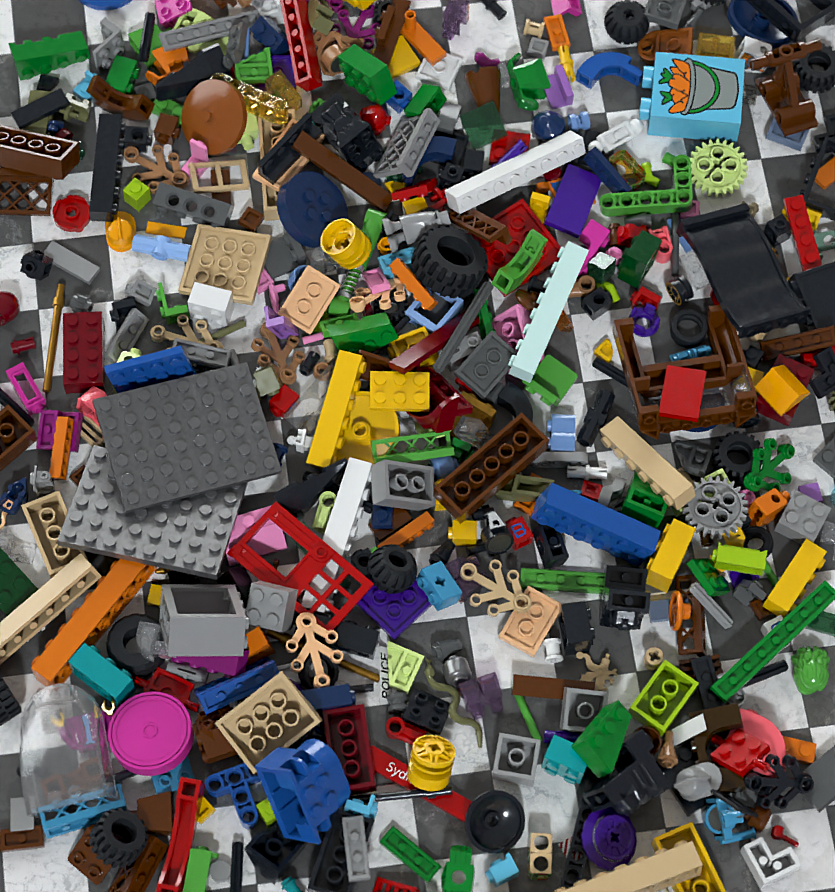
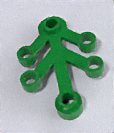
(754, 480)

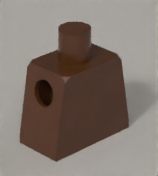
(156, 813)

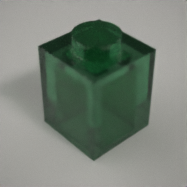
(601, 267)

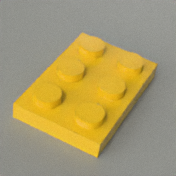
(399, 391)

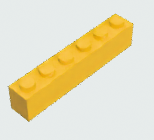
(336, 409)

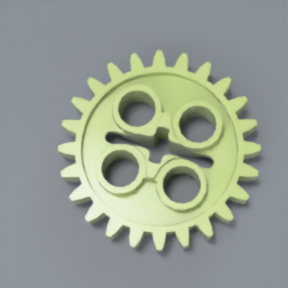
(729, 178)

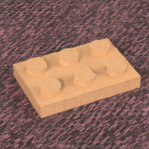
(309, 299)
(529, 629)

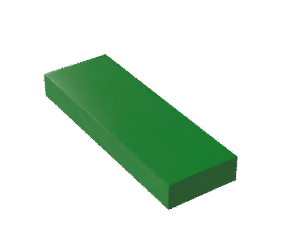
(410, 854)

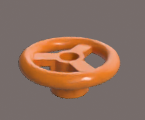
(678, 610)

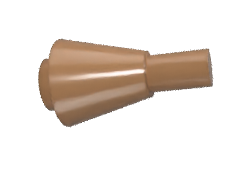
(667, 756)

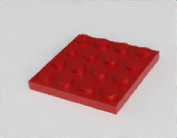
(519, 221)

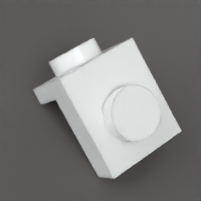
(270, 8)

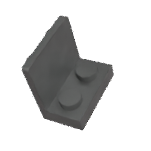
(284, 256)

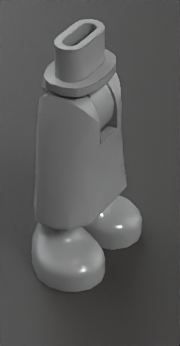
(413, 227)

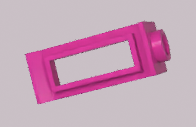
(33, 405)

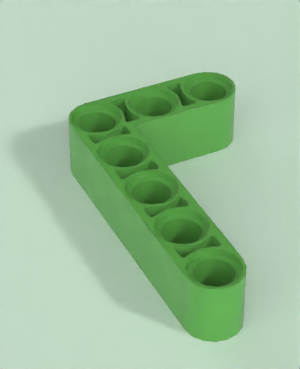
(654, 197)

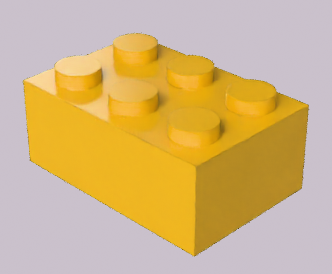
(669, 555)

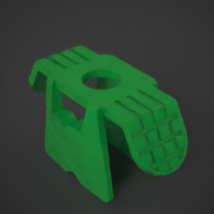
(530, 82)
(459, 861)

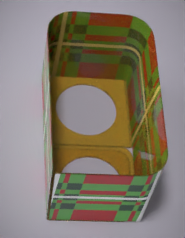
(623, 158)

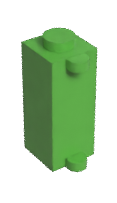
(198, 869)

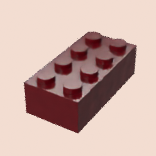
(83, 351)
(350, 739)

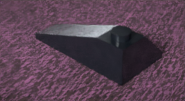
(179, 84)
(273, 853)

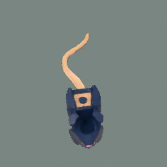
(12, 500)

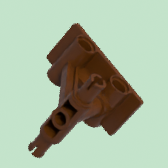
(782, 87)

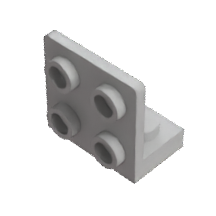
(110, 47)

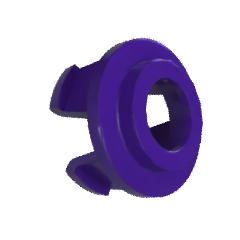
(647, 312)

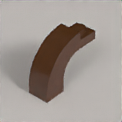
(131, 107)

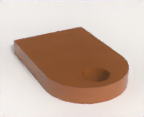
(666, 41)

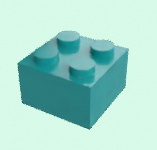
(563, 761)

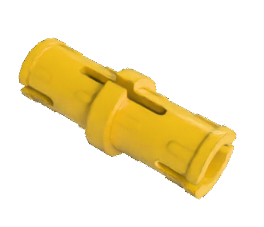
(566, 62)

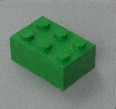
(367, 74)

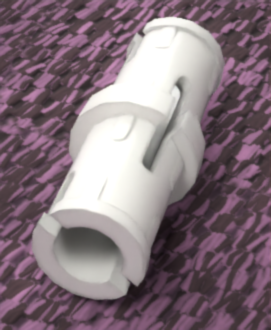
(587, 472)

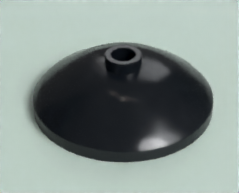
(506, 822)

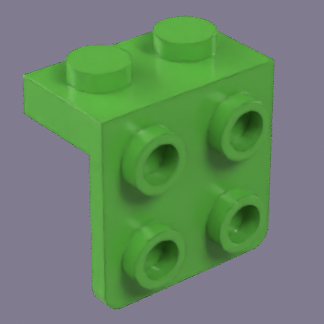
(551, 381)

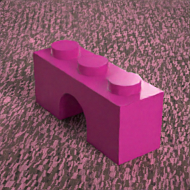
(593, 237)

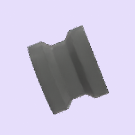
(397, 702)

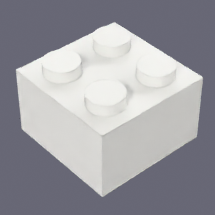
(211, 305)

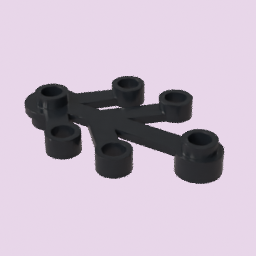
(800, 784)

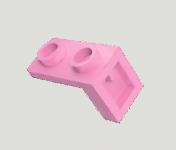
(198, 154)

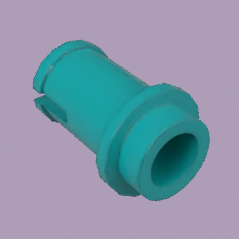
(290, 885)

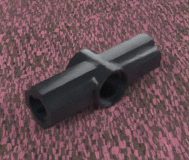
(595, 418)

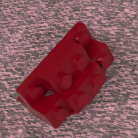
(444, 403)

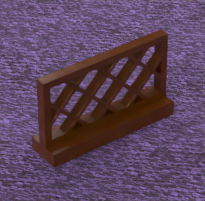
(12, 176)

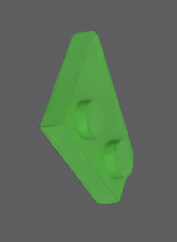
(254, 68)

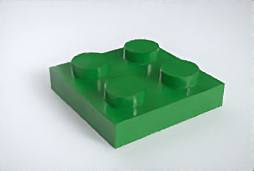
(709, 577)

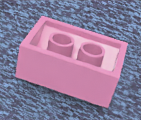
(511, 324)
(266, 541)

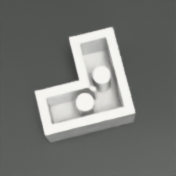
(768, 868)

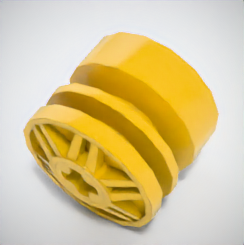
(345, 243)
(431, 762)

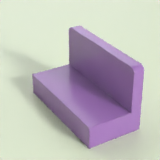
(560, 92)
(279, 324)

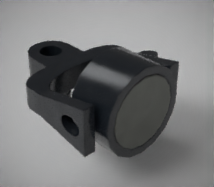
(495, 535)

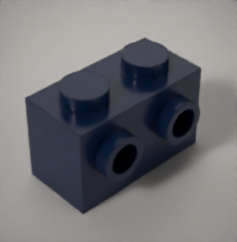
(269, 34)

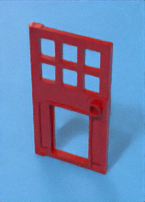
(306, 570)

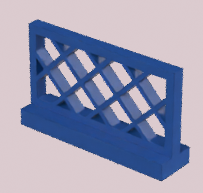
(228, 690)

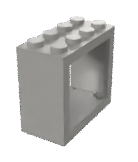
(203, 620)

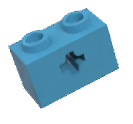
(439, 586)

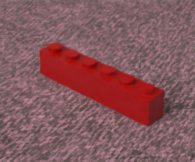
(301, 44)

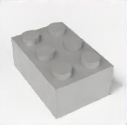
(402, 485)

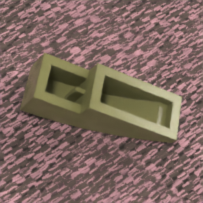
(320, 16)
(523, 489)

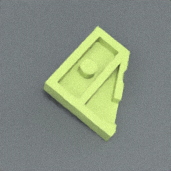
(402, 667)

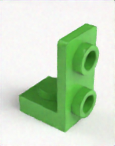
(170, 313)

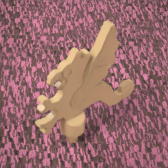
(599, 672)

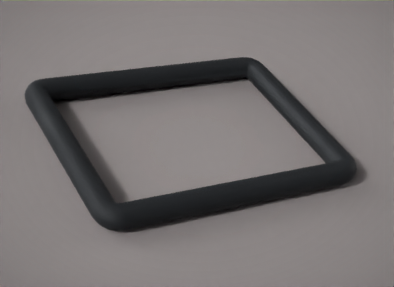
(724, 797)

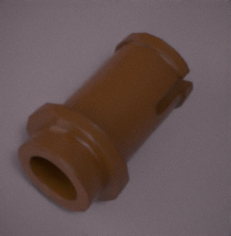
(612, 235)

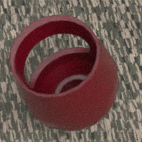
(8, 307)

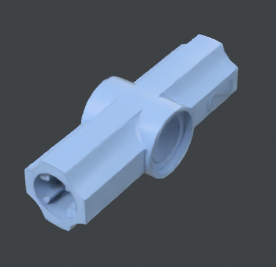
(160, 247)

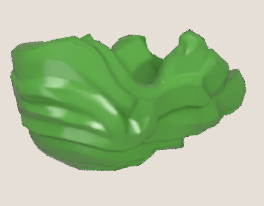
(810, 669)

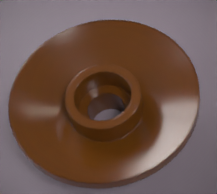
(527, 299)

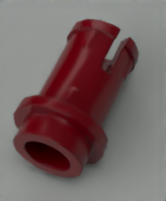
(23, 345)

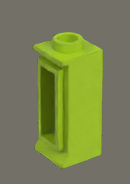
(739, 559)

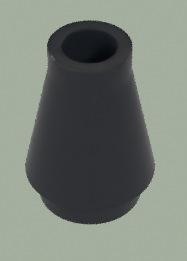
(442, 553)

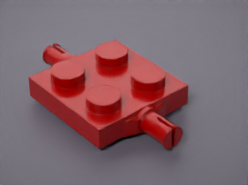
(170, 684)
(740, 752)

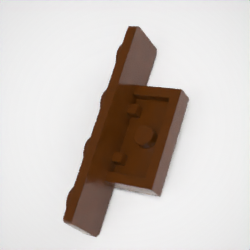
(390, 29)

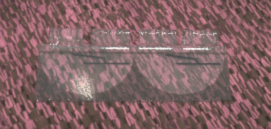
(310, 403)

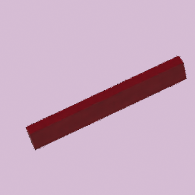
(427, 346)

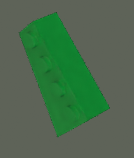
(48, 54)

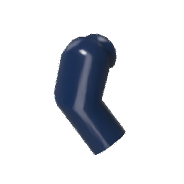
(55, 125)

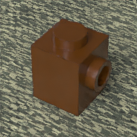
(167, 129)

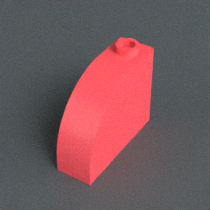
(765, 731)

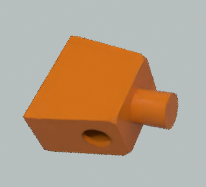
(768, 507)
(258, 645)

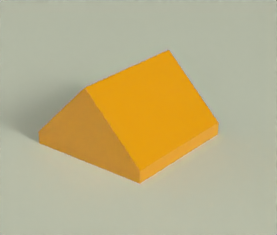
(781, 389)

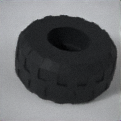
(120, 635)

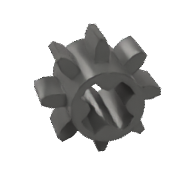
(81, 303)

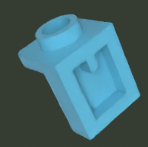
(80, 89)

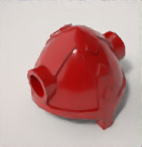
(376, 117)

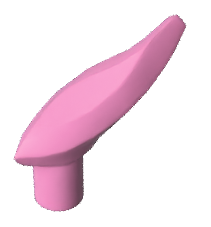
(273, 294)

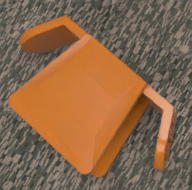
(167, 63)

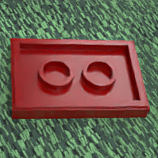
(682, 393)

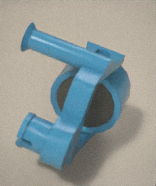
(721, 819)

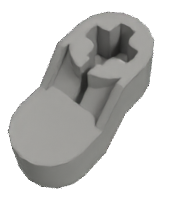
(612, 491)

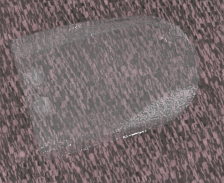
(63, 750)

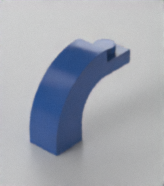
(608, 64)

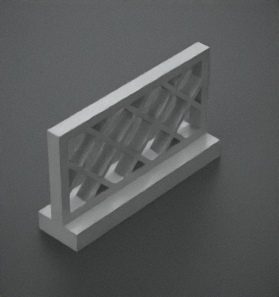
(416, 142)

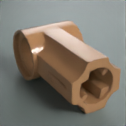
(578, 291)

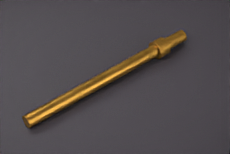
(58, 304)
(283, 638)

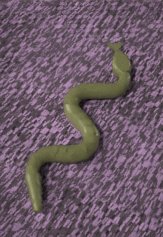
(429, 673)

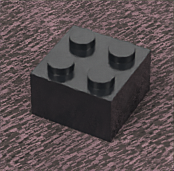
(575, 628)

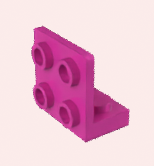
(171, 9)

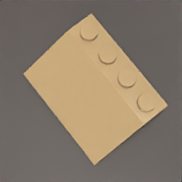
(268, 720)

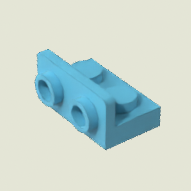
(357, 807)

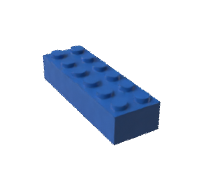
(595, 524)

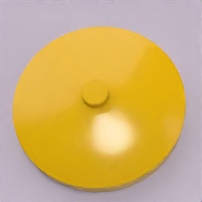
(368, 426)

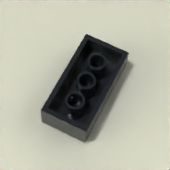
(331, 865)

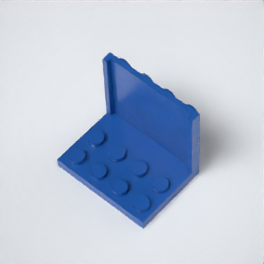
(149, 369)

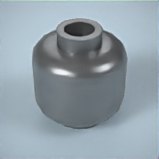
(456, 670)

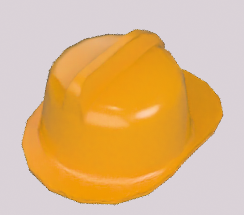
(120, 232)

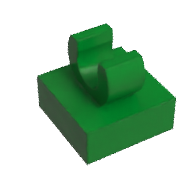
(460, 448)

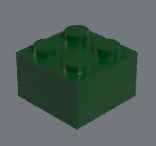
(638, 258)

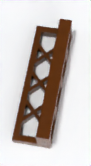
(481, 226)
(698, 621)
(141, 873)

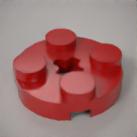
(74, 223)

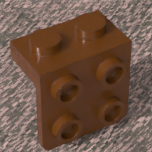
(86, 861)

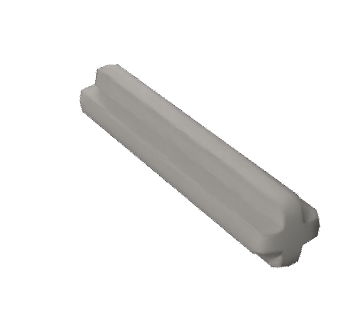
(710, 605)

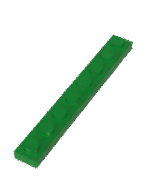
(774, 642)

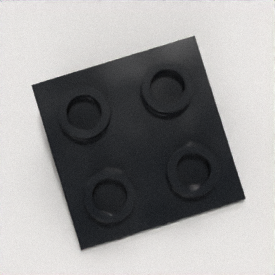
(426, 711)

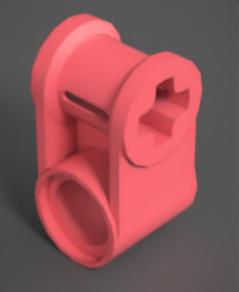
(666, 244)

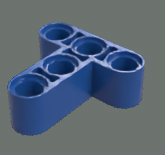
(235, 789)

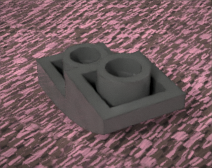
(449, 117)

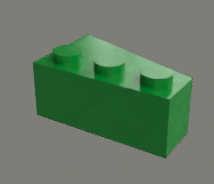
(364, 334)

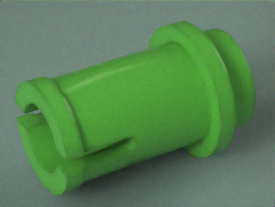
(669, 159)

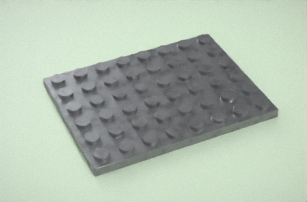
(186, 437)
(175, 535)

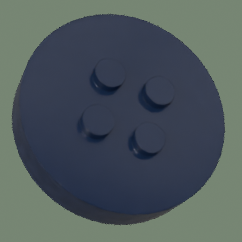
(308, 206)

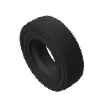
(761, 533)

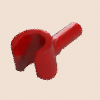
(777, 834)

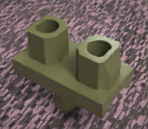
(77, 109)

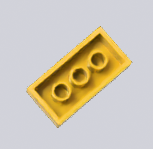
(709, 879)

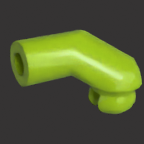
(649, 178)
(611, 289)

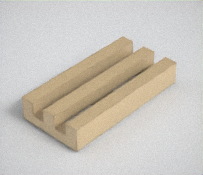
(100, 440)

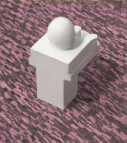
(302, 441)

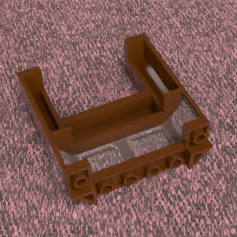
(727, 387)

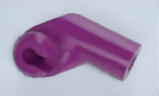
(483, 61)

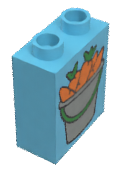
(693, 96)

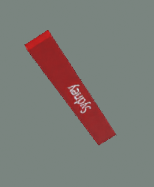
(397, 773)

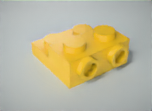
(406, 341)

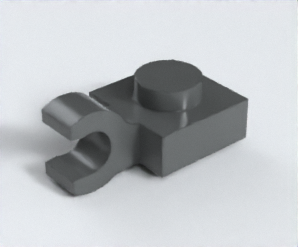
(747, 798)

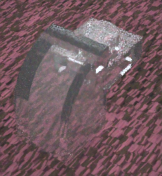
(148, 641)

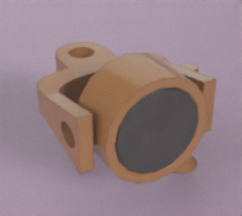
(328, 53)

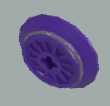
(597, 836)

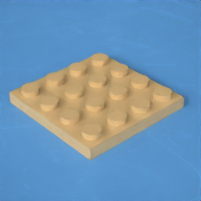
(226, 261)

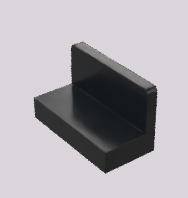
(241, 580)

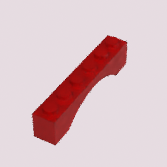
(185, 821)

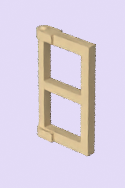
(220, 188)

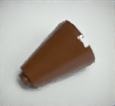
(485, 85)

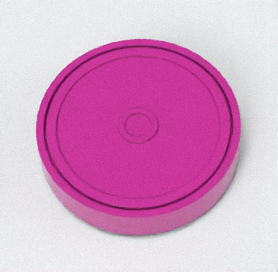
(151, 733)

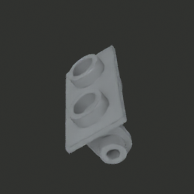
(41, 482)

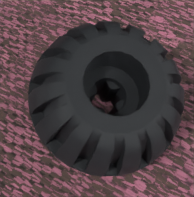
(626, 22)
(392, 569)

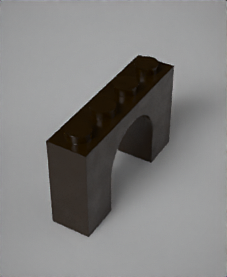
(719, 720)

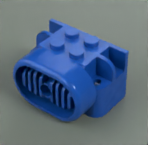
(304, 788)

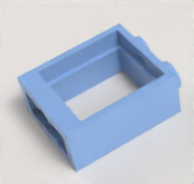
(419, 321)

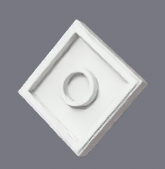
(440, 74)

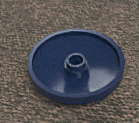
(751, 23)

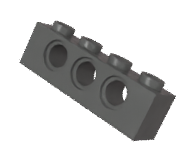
(166, 193)

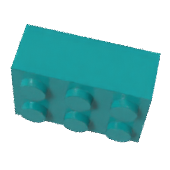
(102, 675)

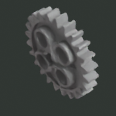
(708, 522)

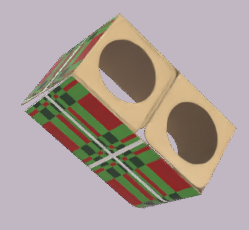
(539, 875)

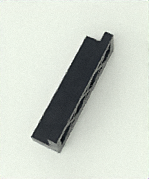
(282, 156)

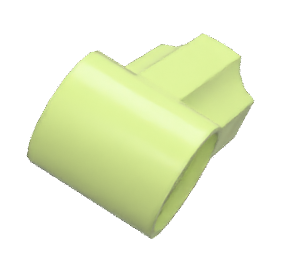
(323, 512)

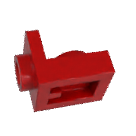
(645, 296)

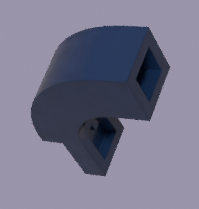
(439, 149)

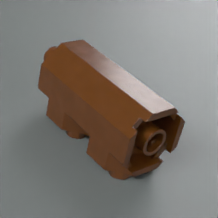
(209, 738)

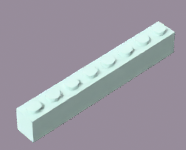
(548, 312)

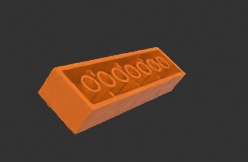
(91, 619)

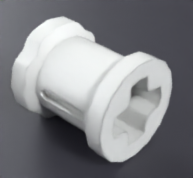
(553, 650)

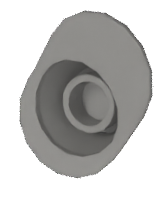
(698, 780)

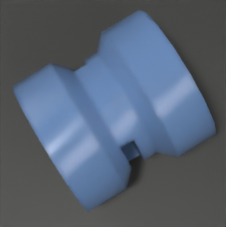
(578, 121)

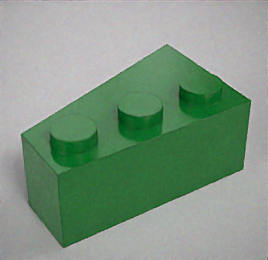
(603, 739)

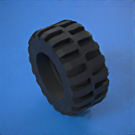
(449, 262)

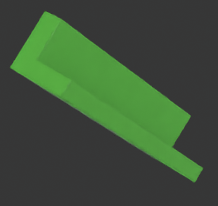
(413, 455)

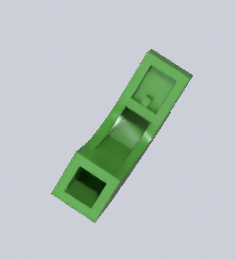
(522, 264)

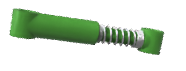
(371, 228)

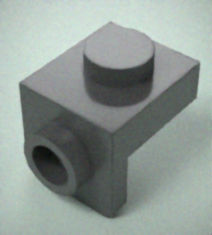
(747, 591)

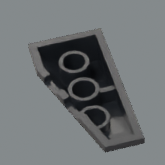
(300, 497)

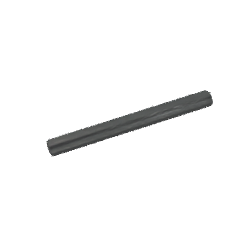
(463, 326)

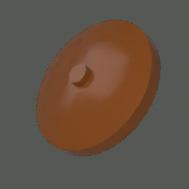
(214, 115)

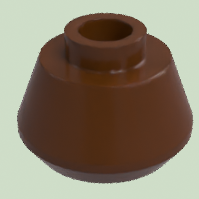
(761, 821)

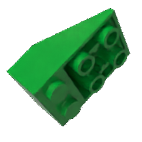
(643, 503)

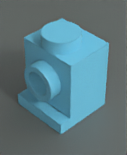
(502, 871)

